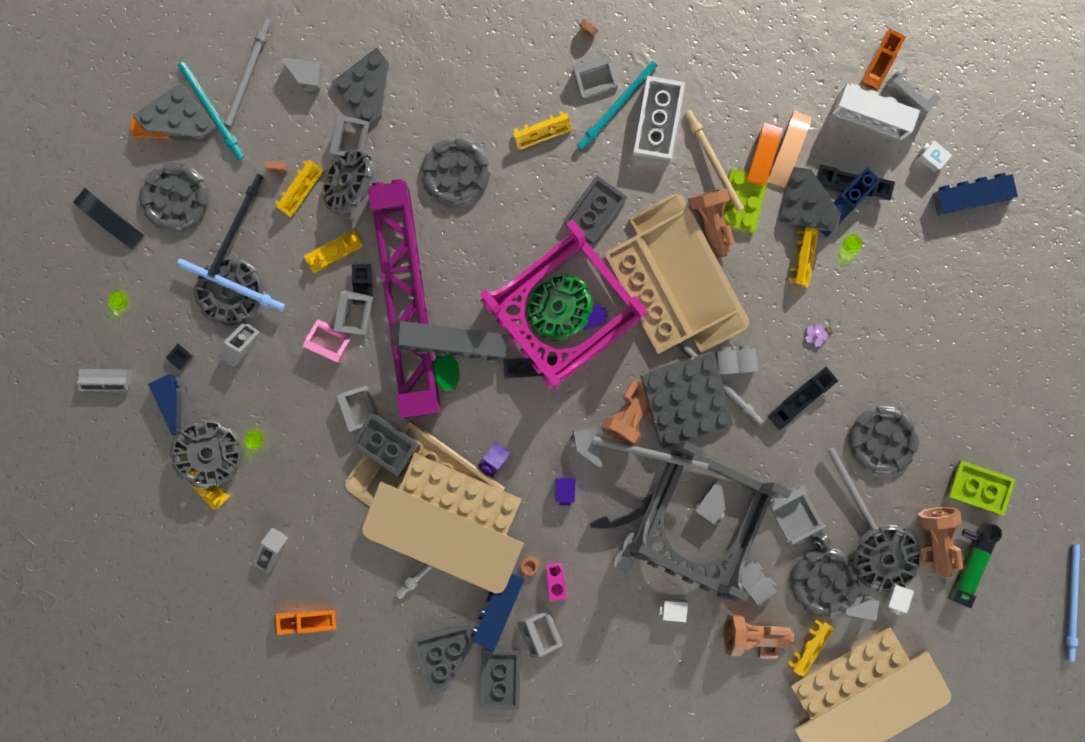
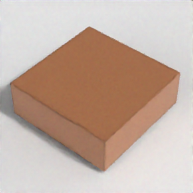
(278, 167)

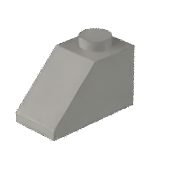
(306, 73)
(238, 344)
(584, 445)
(712, 503)
(270, 550)

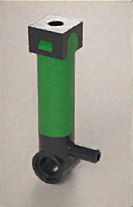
(975, 564)

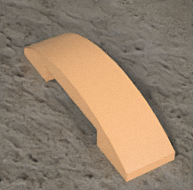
(789, 149)

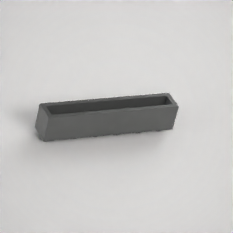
(448, 340)

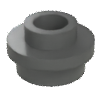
(821, 542)

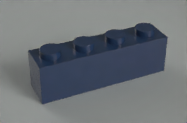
(975, 194)
(497, 613)

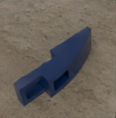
(854, 194)

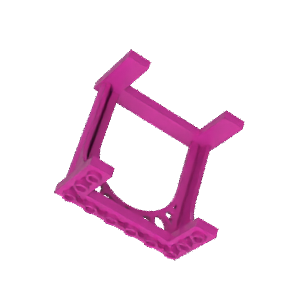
(501, 299)

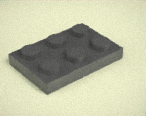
(596, 208)
(385, 444)
(500, 679)

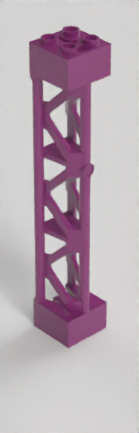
(391, 199)

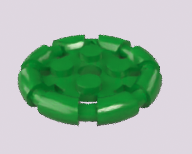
(567, 314)

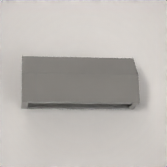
(103, 380)

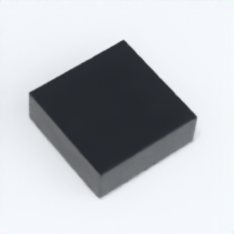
(179, 356)

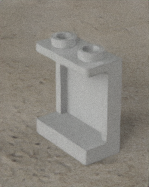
(907, 95)
(796, 516)

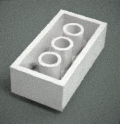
(875, 111)
(658, 118)

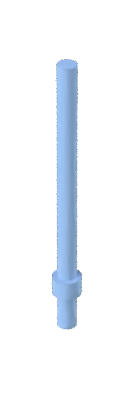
(264, 300)
(1071, 640)

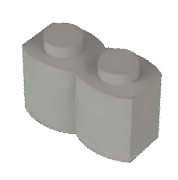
(736, 361)
(622, 559)
(756, 583)

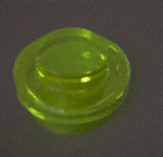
(852, 243)
(118, 300)
(254, 439)

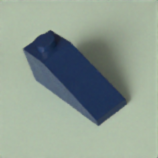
(169, 400)

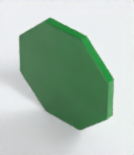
(446, 372)

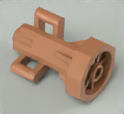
(711, 208)
(625, 424)
(941, 526)
(741, 636)

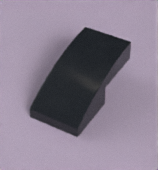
(362, 281)

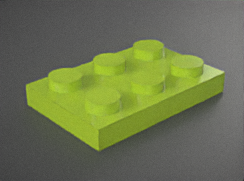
(751, 199)
(981, 487)

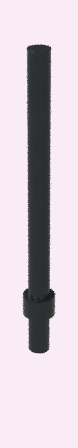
(252, 192)

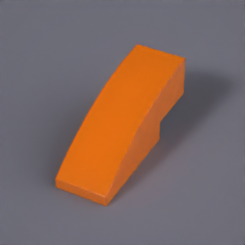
(883, 58)
(764, 154)
(304, 621)

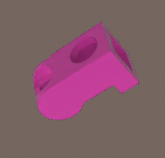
(556, 582)

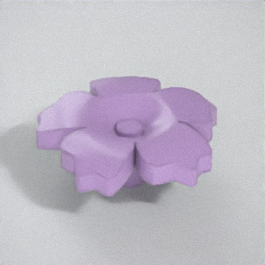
(816, 335)

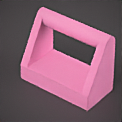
(337, 357)

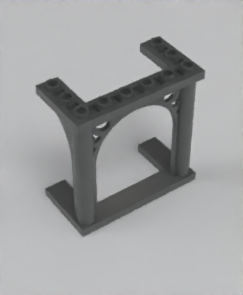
(729, 582)

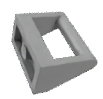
(593, 66)
(339, 132)
(342, 312)
(347, 410)
(863, 607)
(532, 638)

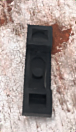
(840, 180)
(108, 218)
(802, 397)
(604, 523)

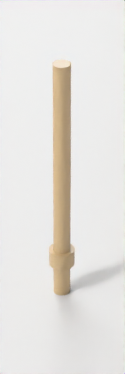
(697, 128)

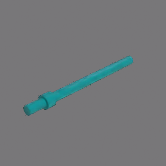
(593, 131)
(230, 141)

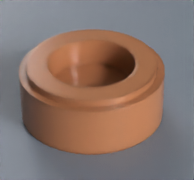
(588, 27)
(529, 566)

